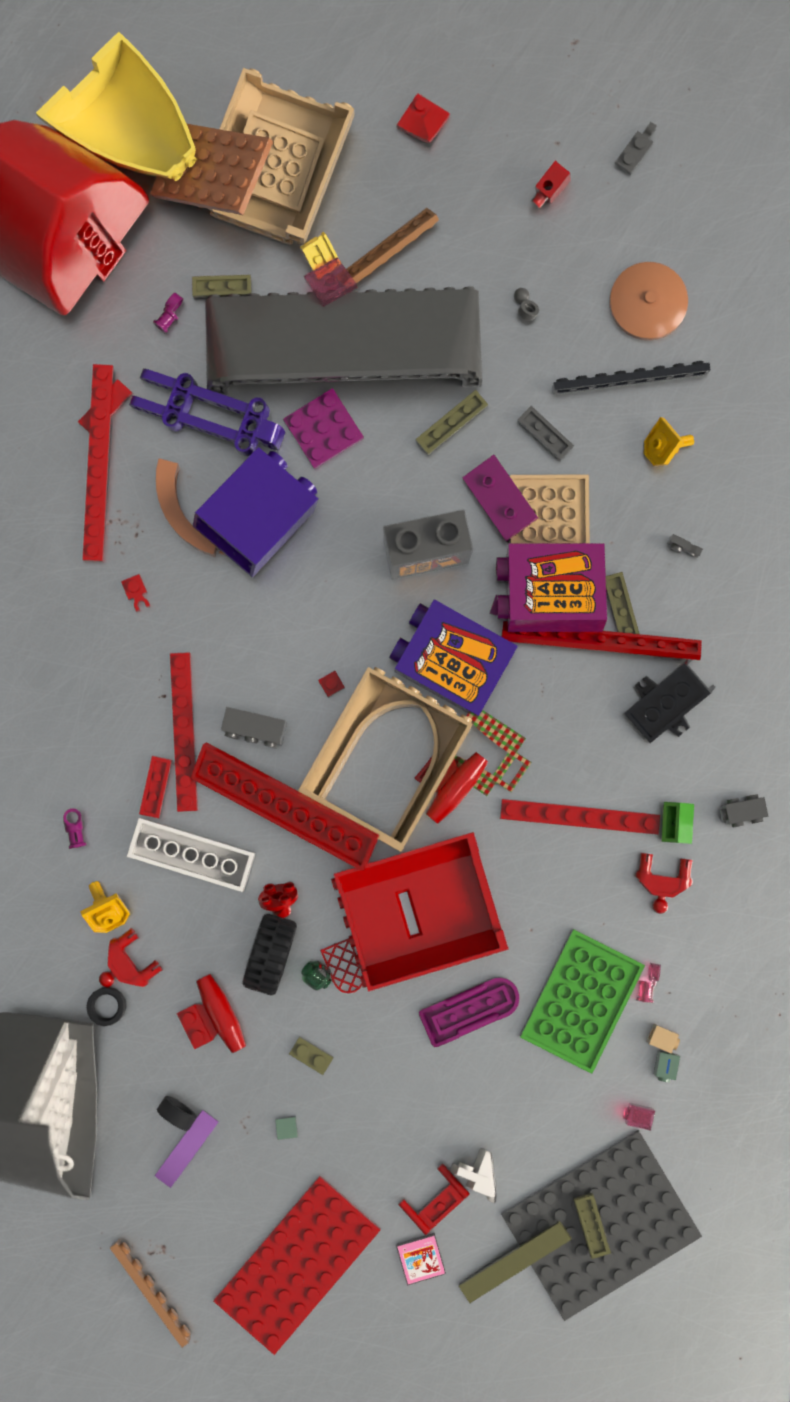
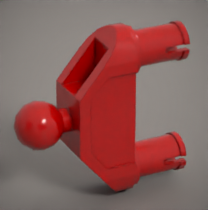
(662, 885)
(123, 967)

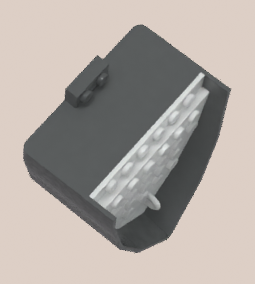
(47, 1104)

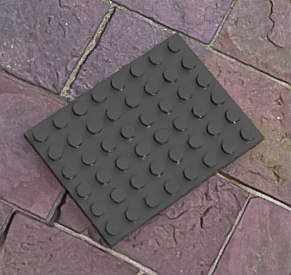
(638, 1215)

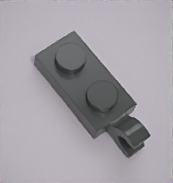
(636, 149)

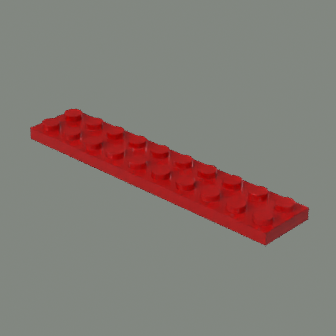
(284, 806)

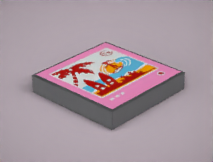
(420, 1259)

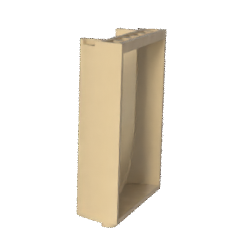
(370, 700)

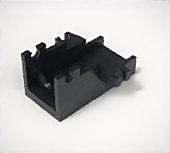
(666, 703)

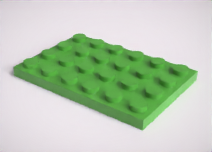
(582, 1001)

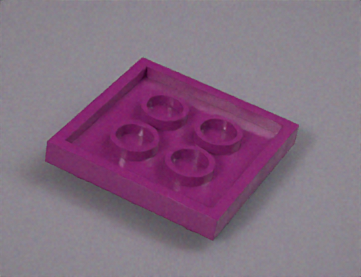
(323, 428)

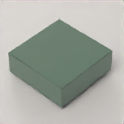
(286, 1128)

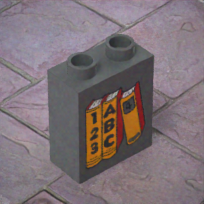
(427, 544)

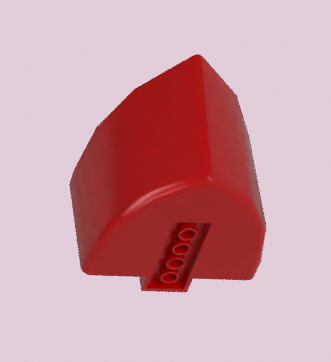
(60, 214)

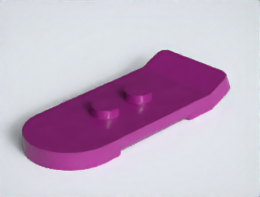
(469, 1010)

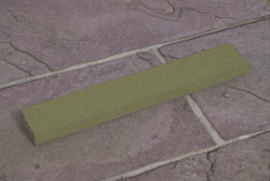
(514, 1262)

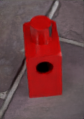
(555, 177)

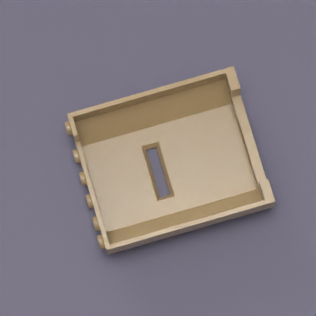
(300, 112)

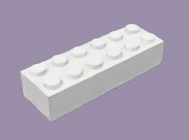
(191, 854)

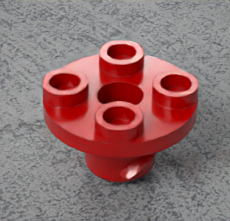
(278, 898)

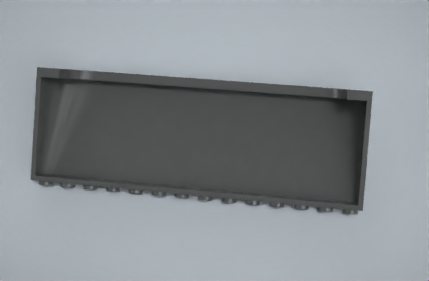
(347, 340)

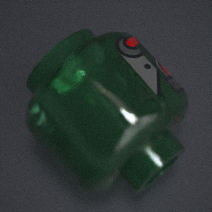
(316, 975)

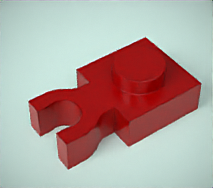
(135, 590)

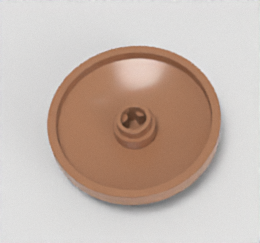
(648, 301)

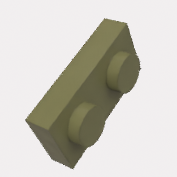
(311, 1055)

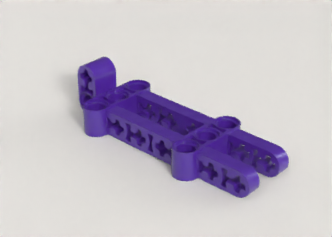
(266, 432)

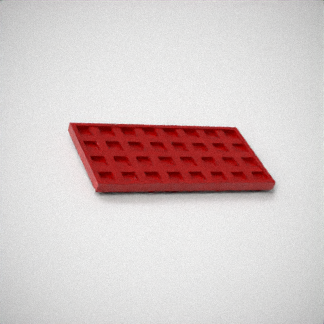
(297, 1265)

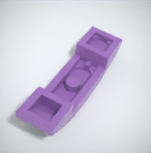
(186, 1149)

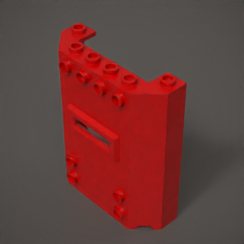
(448, 903)

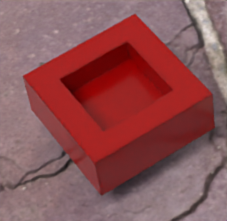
(331, 684)

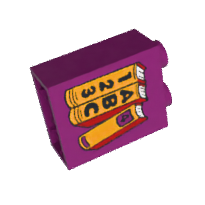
(553, 587)

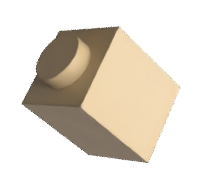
(663, 1038)

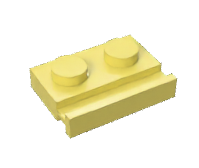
(318, 251)

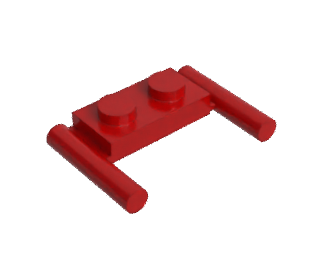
(440, 1205)

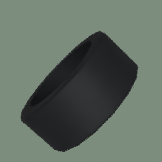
(91, 1008)
(176, 1113)

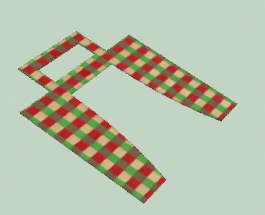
(507, 740)

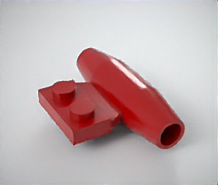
(454, 785)
(211, 1018)

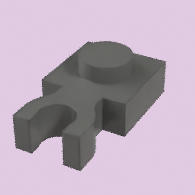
(679, 544)

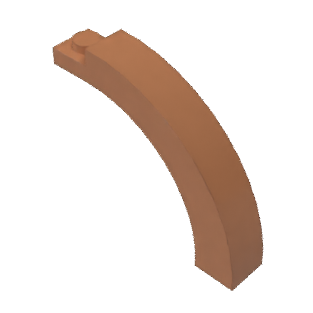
(167, 495)

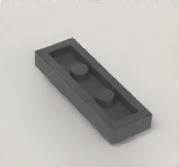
(545, 433)

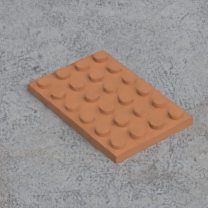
(223, 172)

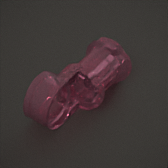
(647, 987)

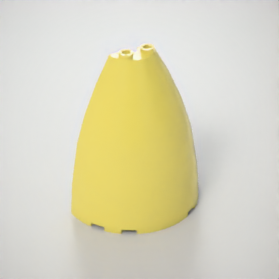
(124, 114)

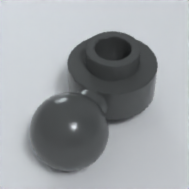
(528, 309)

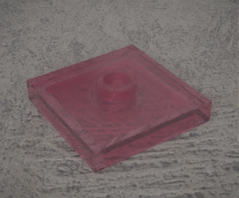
(330, 281)

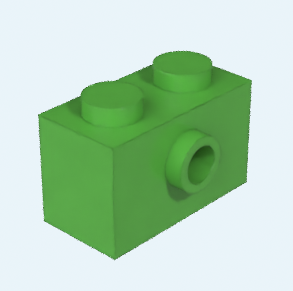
(677, 822)

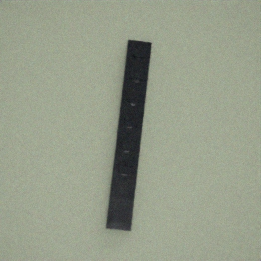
(622, 378)

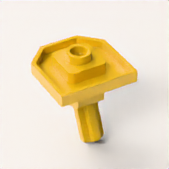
(664, 443)
(106, 912)

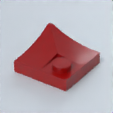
(423, 119)

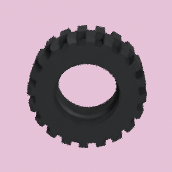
(269, 954)

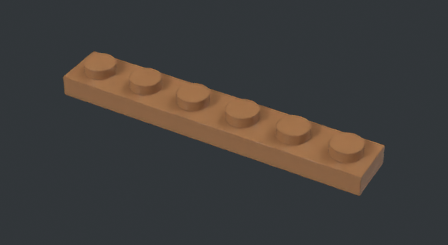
(392, 244)
(146, 1286)

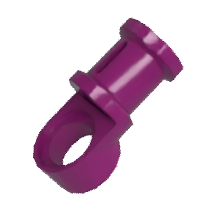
(168, 315)
(72, 828)

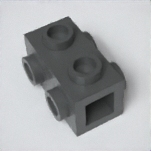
(750, 809)

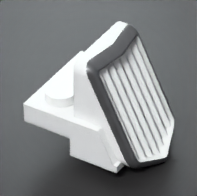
(480, 1176)

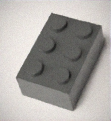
(253, 727)

